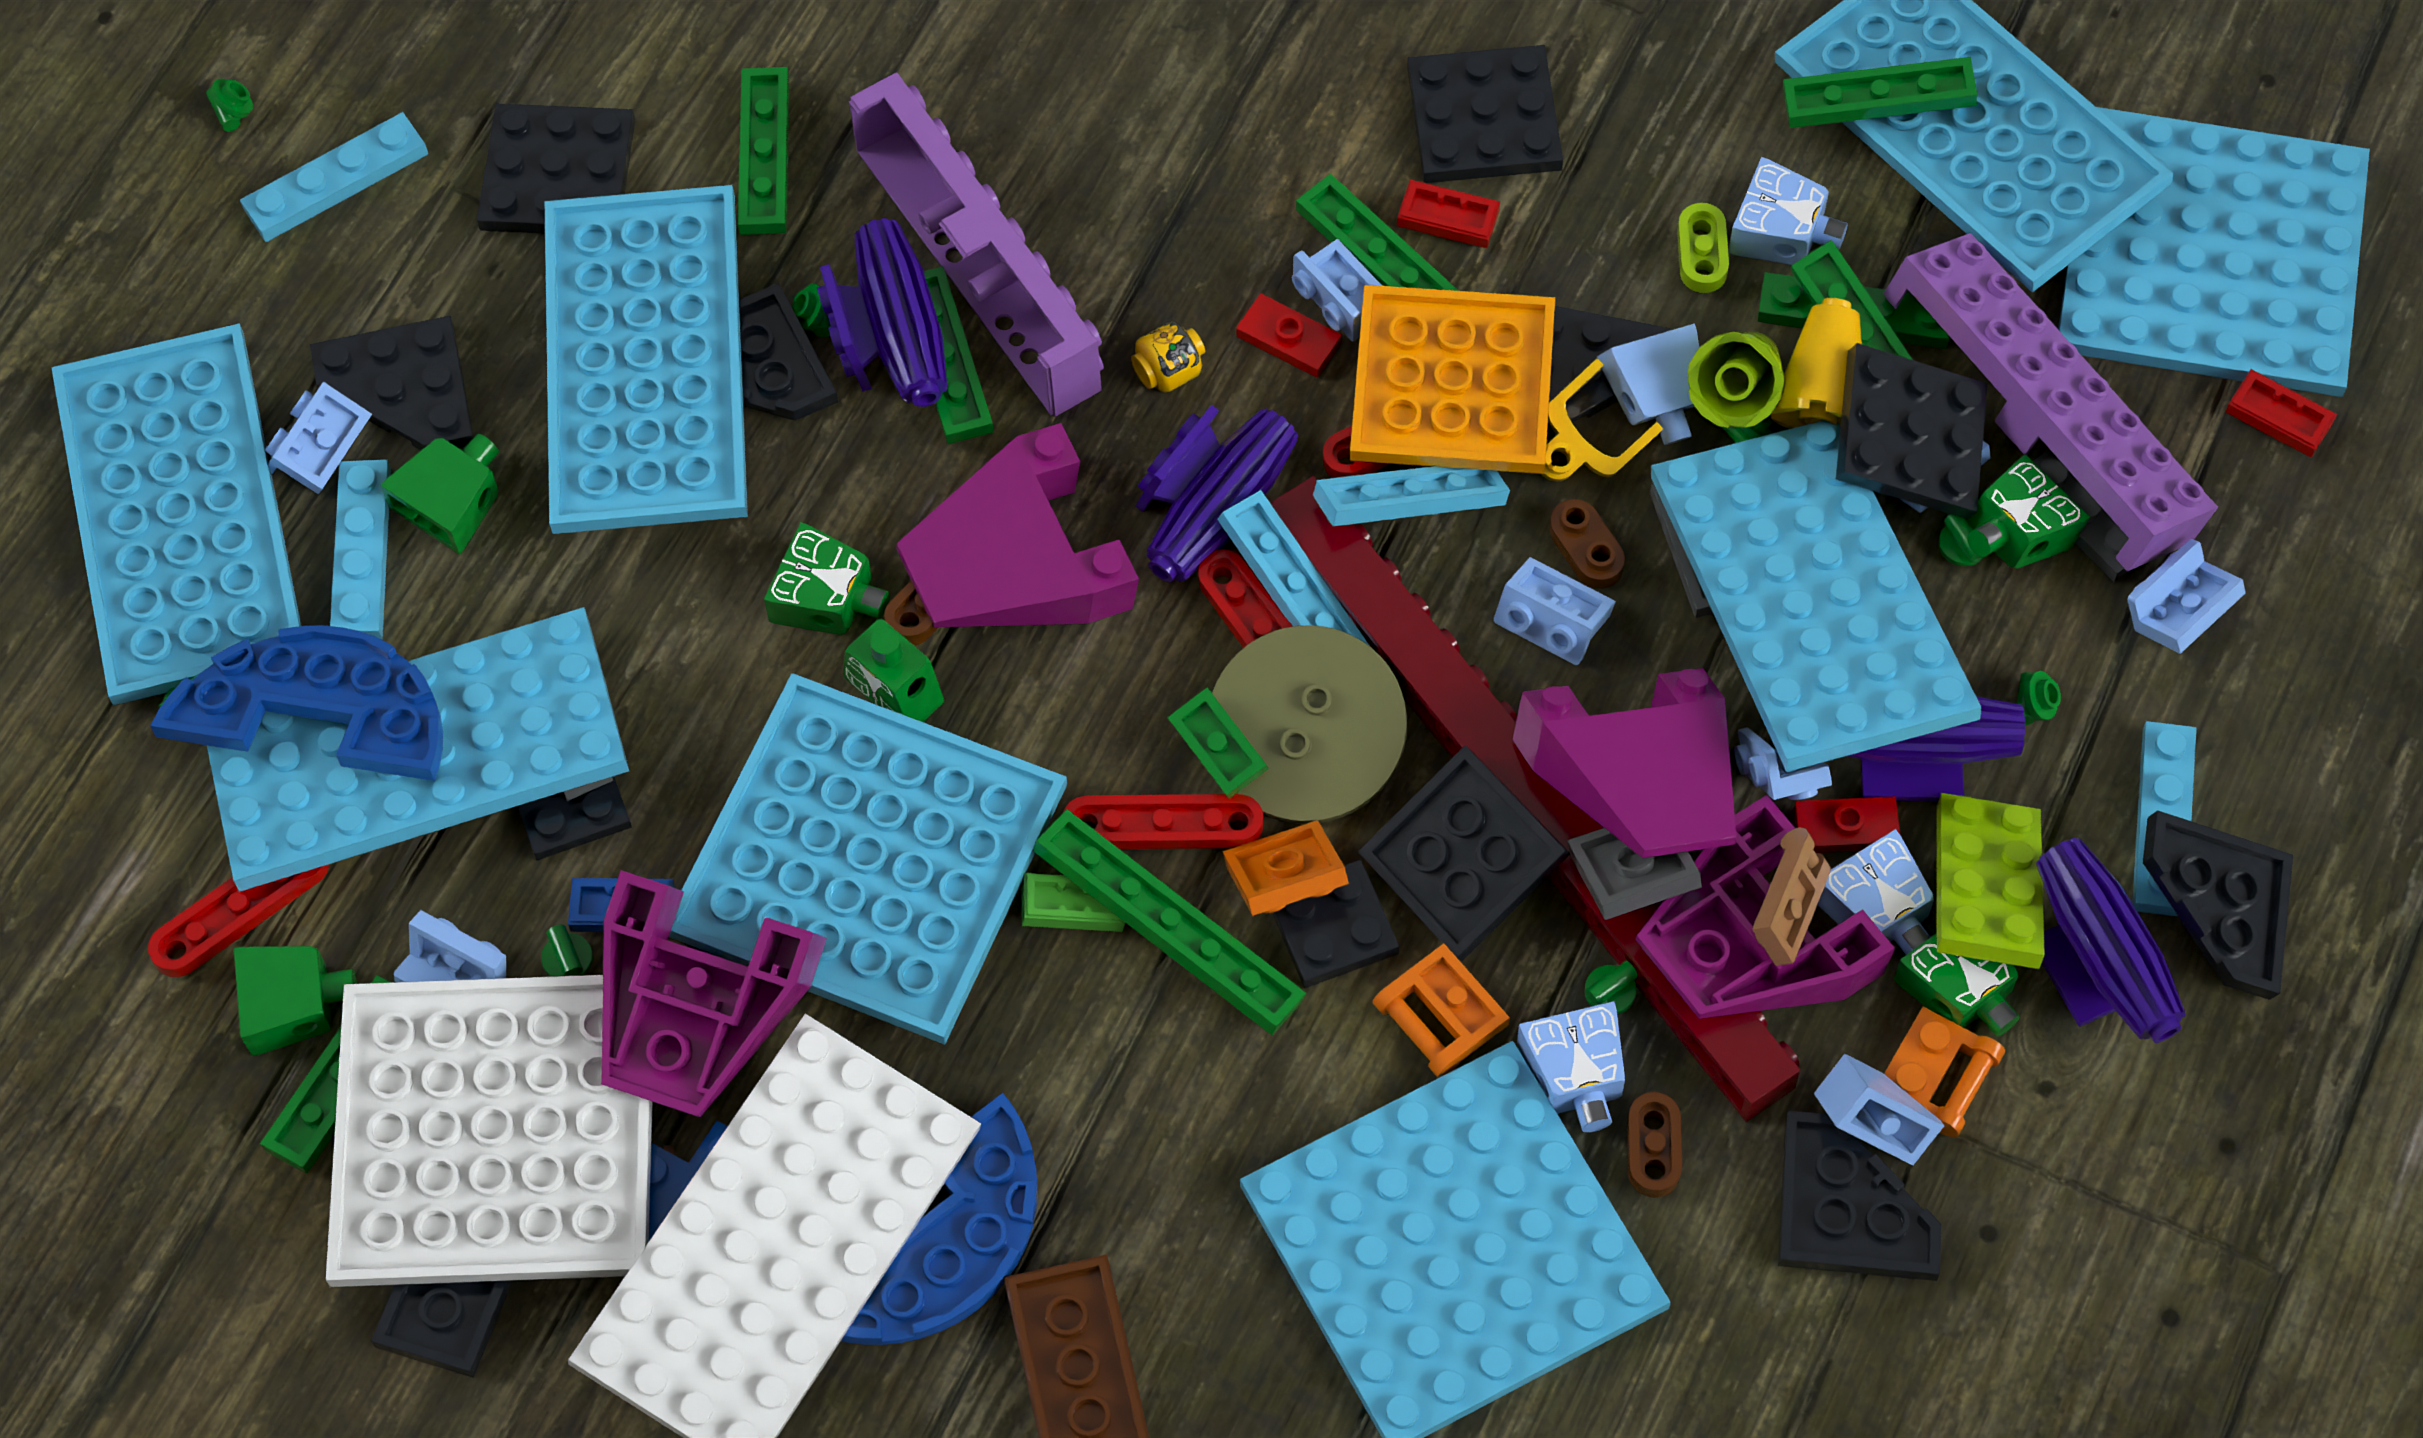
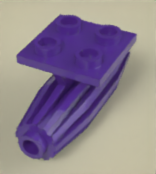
(887, 315)
(1207, 480)
(1934, 762)
(2102, 949)

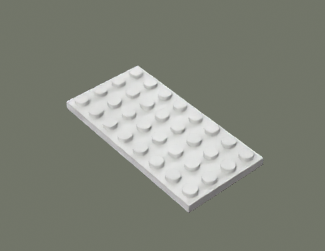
(775, 1241)

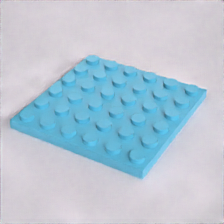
(2229, 263)
(878, 841)
(1453, 1245)

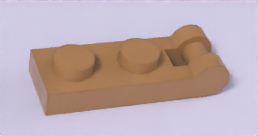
(1791, 897)

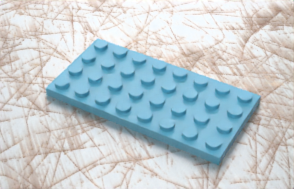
(2022, 170)
(644, 360)
(174, 507)
(1813, 597)
(518, 724)

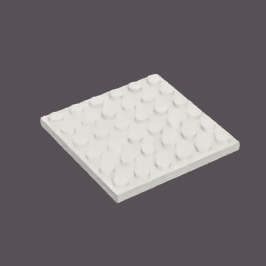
(483, 1136)

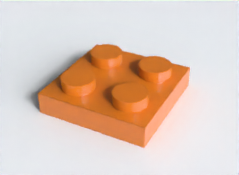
(1285, 868)

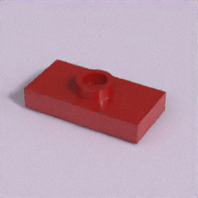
(1448, 213)
(1289, 335)
(2281, 413)
(1846, 823)

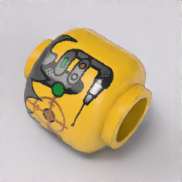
(1168, 357)

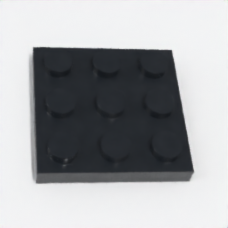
(1484, 114)
(551, 156)
(1911, 431)
(1464, 853)

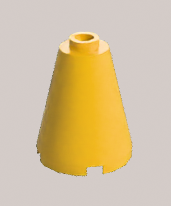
(1818, 366)

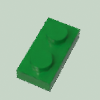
(1218, 743)

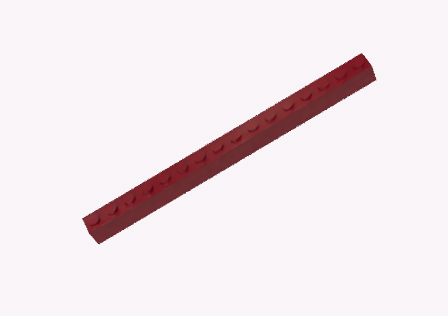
(1462, 711)

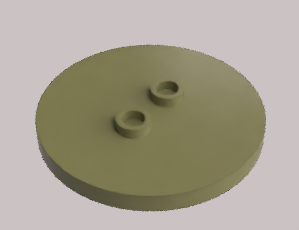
(1319, 717)

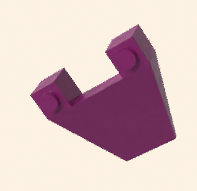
(1000, 552)
(1641, 773)
(1708, 941)
(684, 1018)

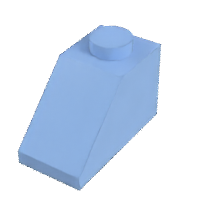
(1877, 1110)

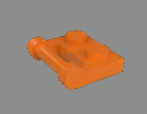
(1453, 999)
(1928, 1055)

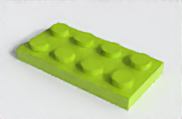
(1989, 881)

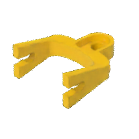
(1574, 446)

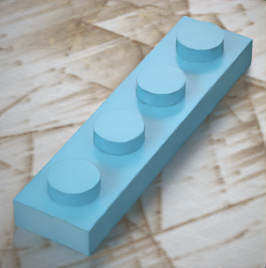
(334, 177)
(1408, 494)
(360, 547)
(1283, 566)
(2165, 787)

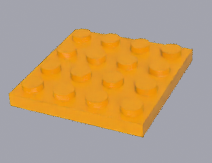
(1453, 379)

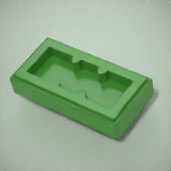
(1060, 903)

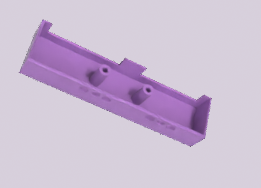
(997, 270)
(2056, 397)

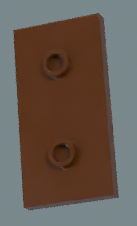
(1076, 1352)

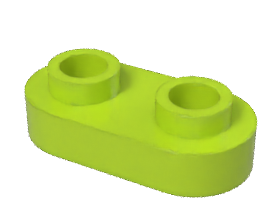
(1703, 251)

